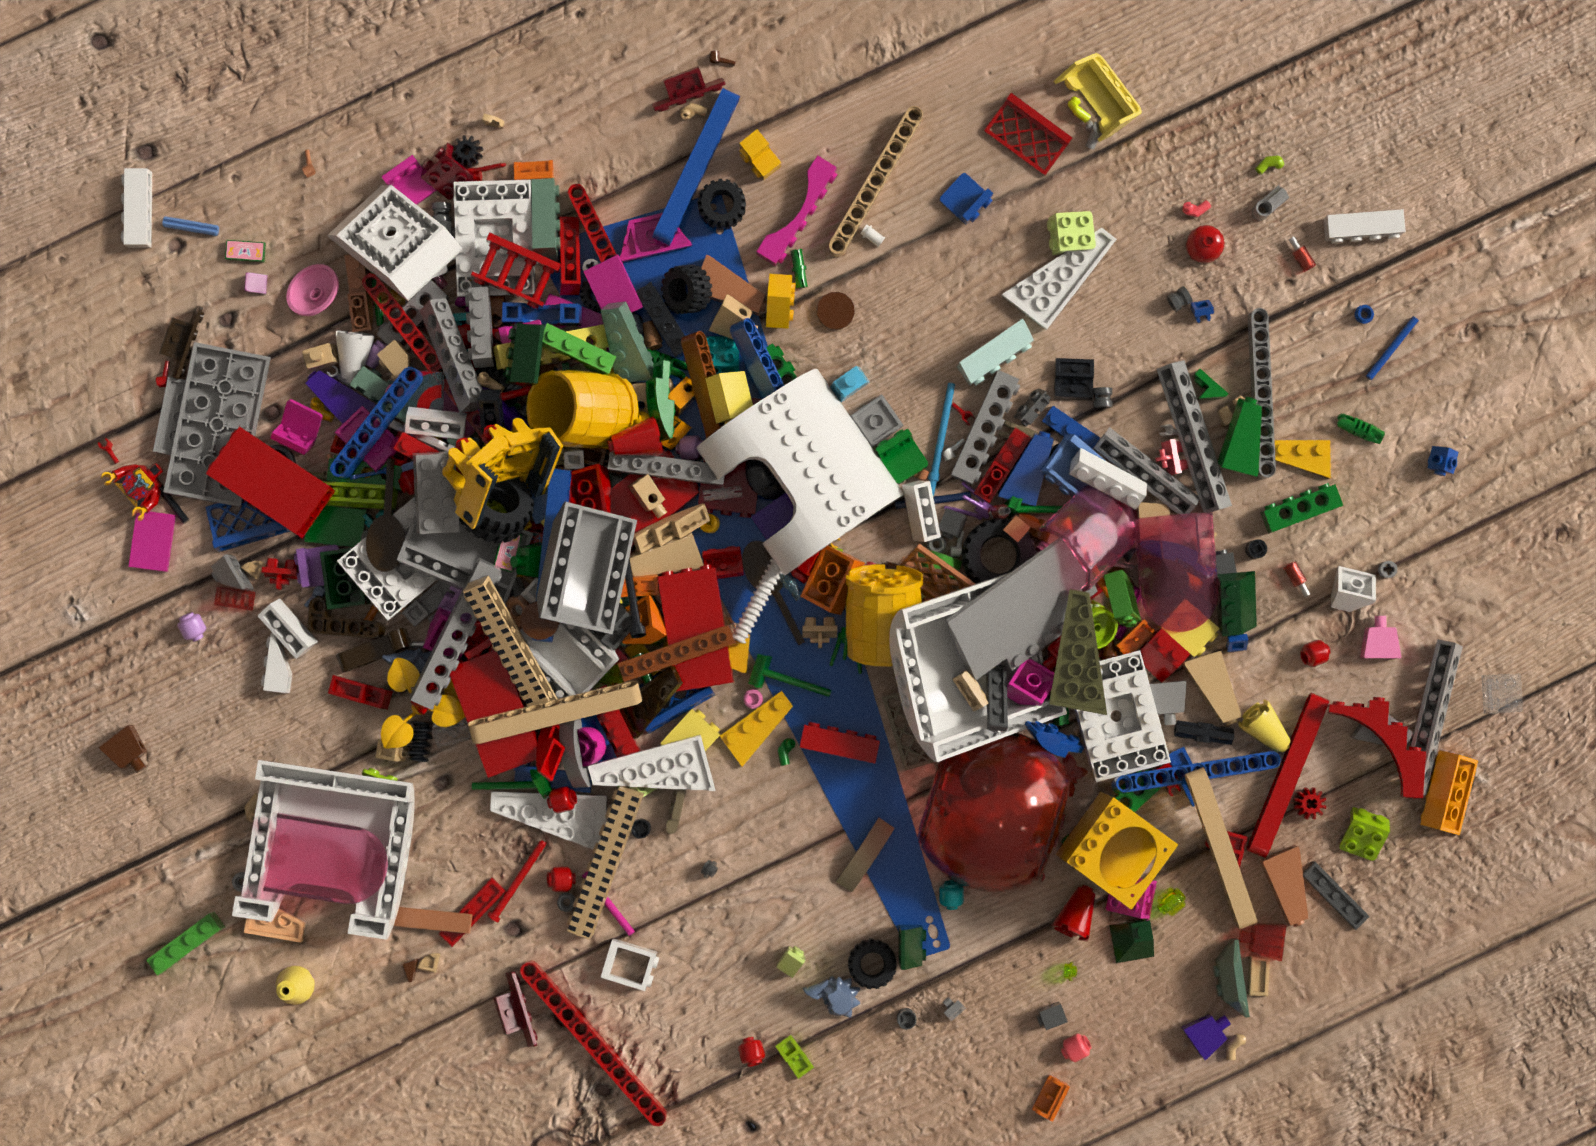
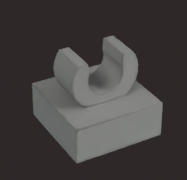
(954, 1009)

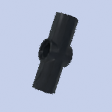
(1204, 732)

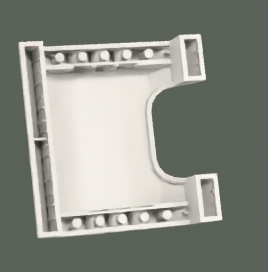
(815, 458)
(339, 797)

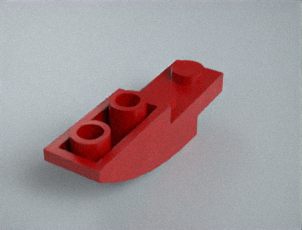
(1002, 465)

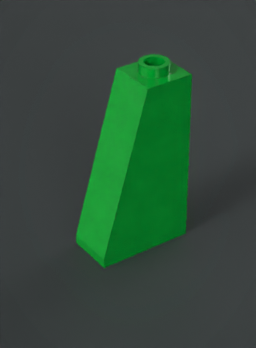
(1242, 441)

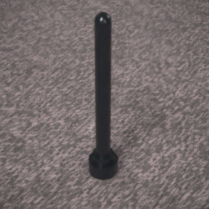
(637, 629)

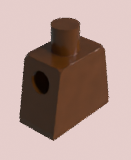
(125, 749)

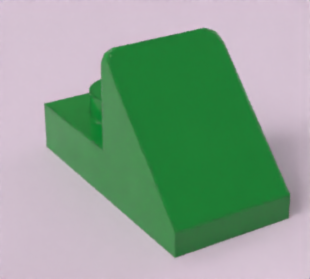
(1212, 391)

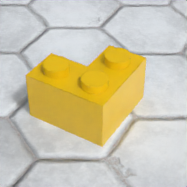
(757, 152)
(779, 299)

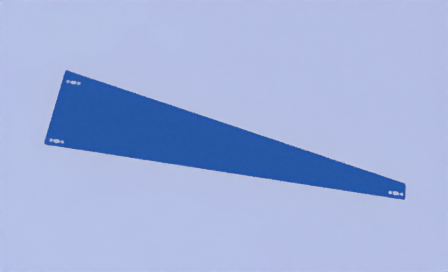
(853, 787)

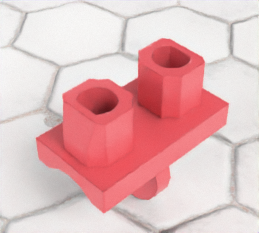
(1169, 457)

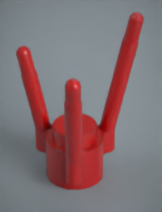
(477, 172)

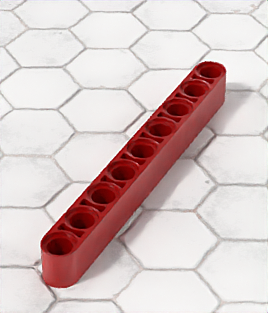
(1287, 775)

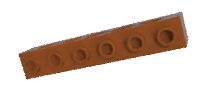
(676, 653)

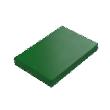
(337, 527)

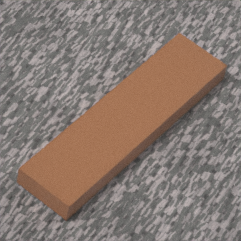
(433, 920)

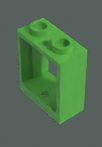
(1122, 598)

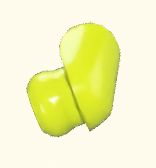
(1078, 111)

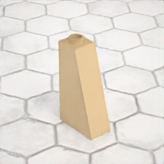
(671, 556)
(1214, 684)

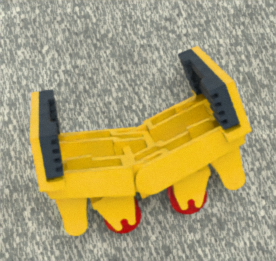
(488, 465)

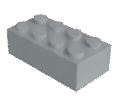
(433, 494)

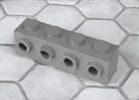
(480, 327)

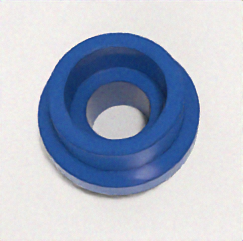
(1369, 311)

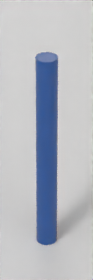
(1392, 347)

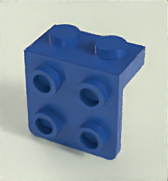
(966, 198)

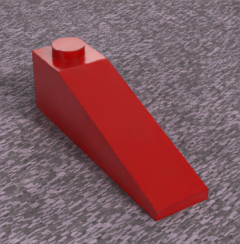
(569, 256)

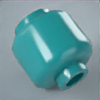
(951, 895)

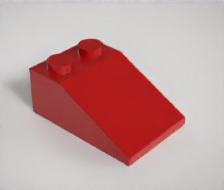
(591, 487)

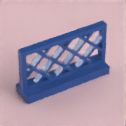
(245, 536)
(680, 707)

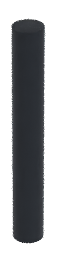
(174, 506)

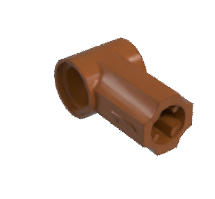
(1034, 524)

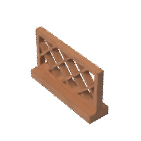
(933, 586)

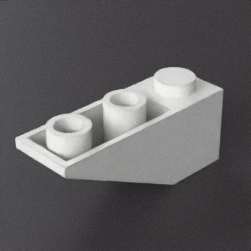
(278, 672)

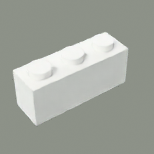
(435, 423)
(921, 511)
(287, 628)

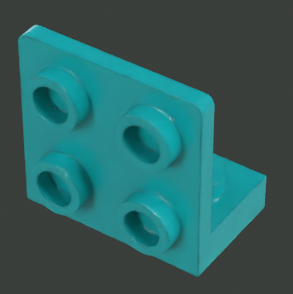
(724, 354)

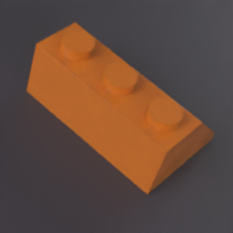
(828, 580)

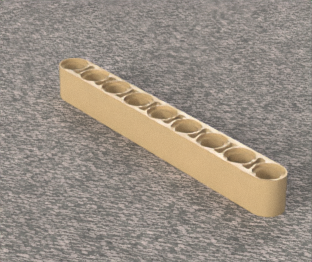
(877, 172)
(554, 712)
(1221, 848)

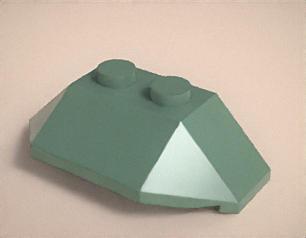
(1231, 977)

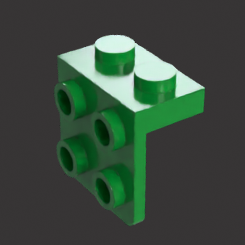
(901, 456)

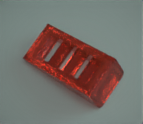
(219, 590)

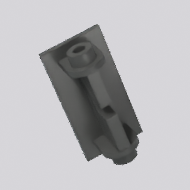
(1037, 400)

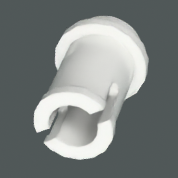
(872, 235)

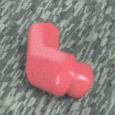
(1194, 210)

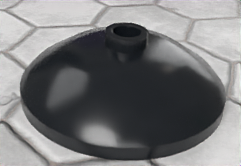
(762, 480)

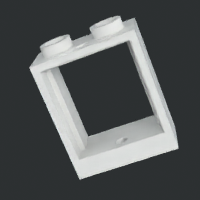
(647, 981)

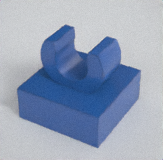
(1202, 308)
(1237, 643)

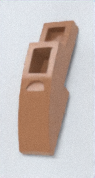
(359, 300)

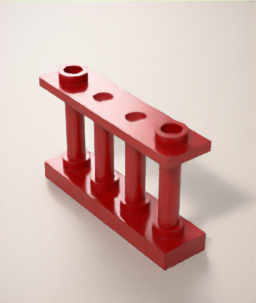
(531, 259)

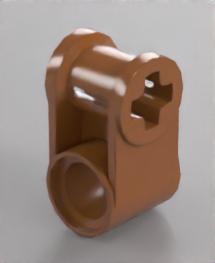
(496, 310)

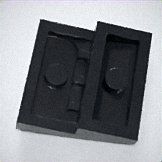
(1074, 379)

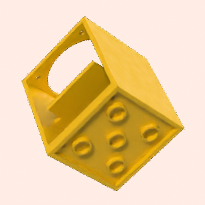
(1115, 848)

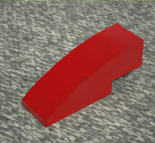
(360, 692)
(549, 751)

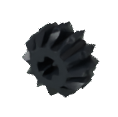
(474, 152)

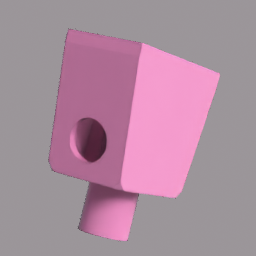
(1380, 641)

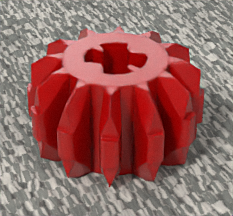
(1309, 795)

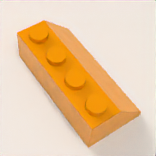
(1449, 792)

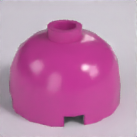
(591, 745)

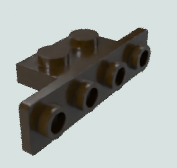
(178, 340)

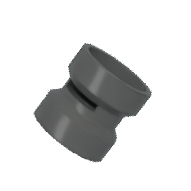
(441, 211)
(1179, 298)
(1102, 397)
(906, 1018)

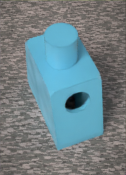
(849, 383)

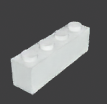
(137, 207)
(1364, 225)
(1108, 478)

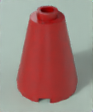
(637, 440)
(1077, 914)

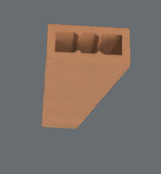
(729, 283)
(1287, 883)

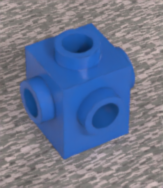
(1442, 460)

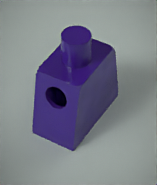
(1206, 1034)

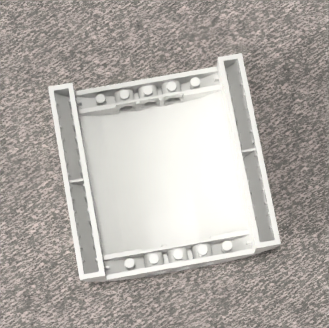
(924, 670)

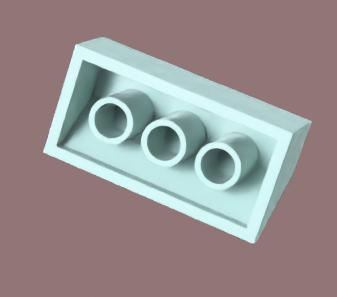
(996, 352)

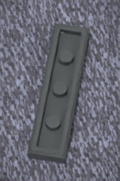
(997, 698)
(1335, 895)

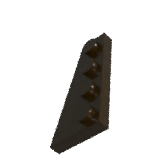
(654, 697)

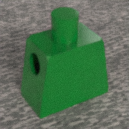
(527, 560)

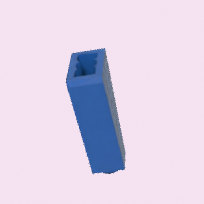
(1026, 475)

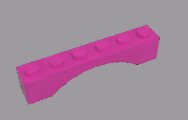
(776, 244)

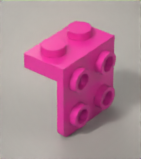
(298, 427)

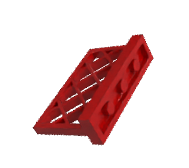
(1034, 118)

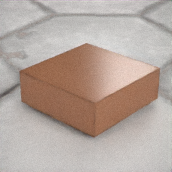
(1016, 528)

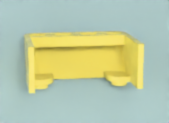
(1103, 92)

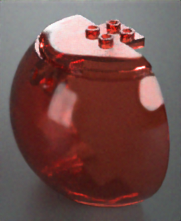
(993, 814)

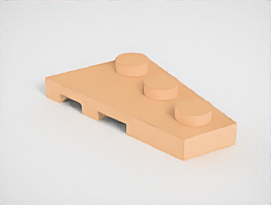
(283, 927)

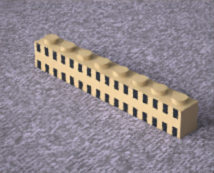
(508, 642)
(605, 862)

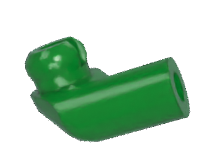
(784, 749)

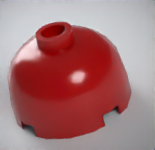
(1205, 244)

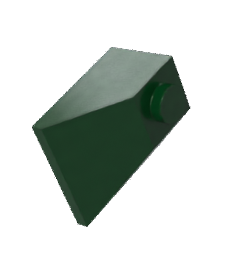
(1132, 940)

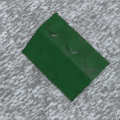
(524, 354)
(338, 585)
(1236, 603)

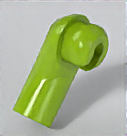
(1270, 161)

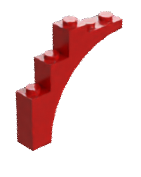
(1408, 762)

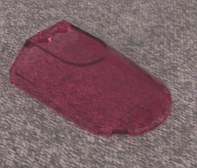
(1095, 530)
(1177, 569)
(325, 860)

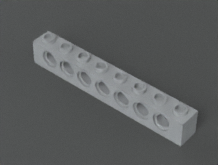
(1194, 437)
(430, 698)
(1436, 702)

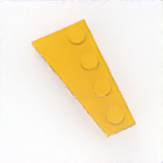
(751, 731)

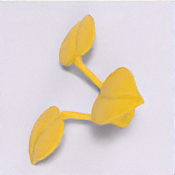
(398, 733)

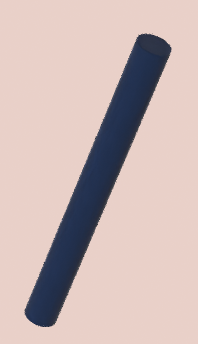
(938, 499)

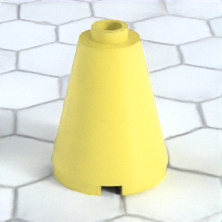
(1265, 726)
(294, 985)

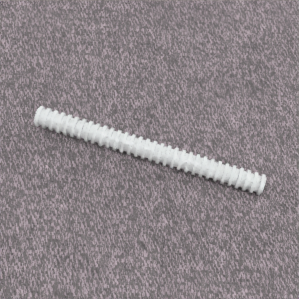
(757, 602)

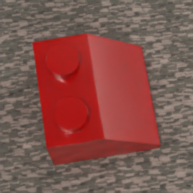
(1162, 655)

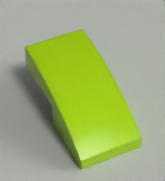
(794, 1056)

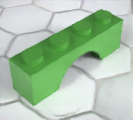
(578, 349)
(185, 943)

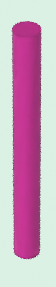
(616, 914)

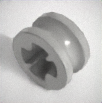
(1390, 564)

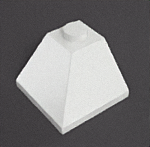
(1353, 589)

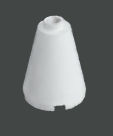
(352, 352)

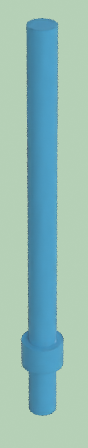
(934, 475)

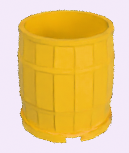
(582, 406)
(872, 603)

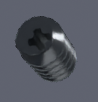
(420, 741)

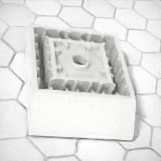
(496, 208)
(410, 255)
(390, 589)
(1134, 740)

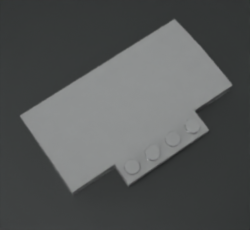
(202, 412)
(1018, 612)

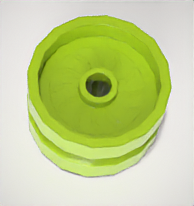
(1104, 624)

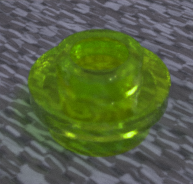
(1070, 971)

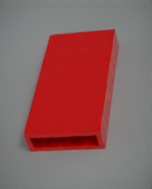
(270, 482)
(676, 495)
(689, 609)
(487, 690)

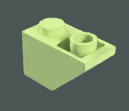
(791, 961)

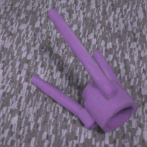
(981, 506)

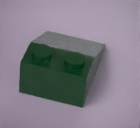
(910, 946)

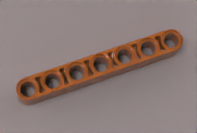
(700, 367)

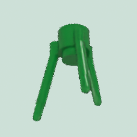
(842, 637)

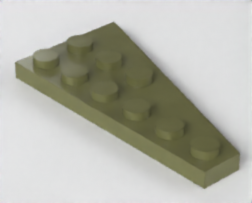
(1078, 669)

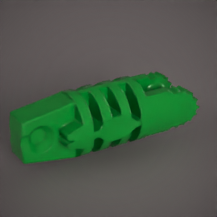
(657, 356)
(1360, 428)

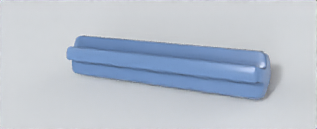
(190, 226)

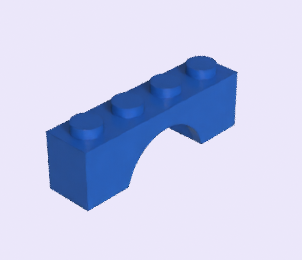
(556, 314)

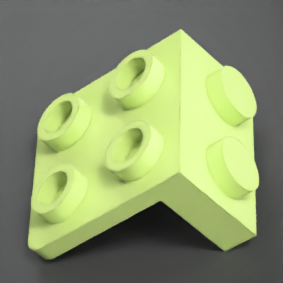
(1071, 232)

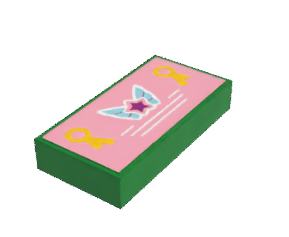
(245, 251)
(505, 552)

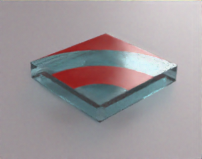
(429, 393)

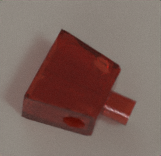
(1266, 939)

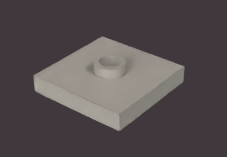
(877, 420)

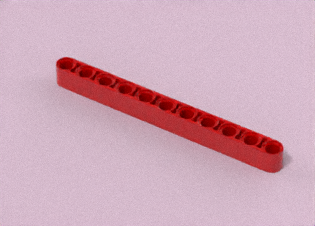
(412, 337)
(603, 1047)

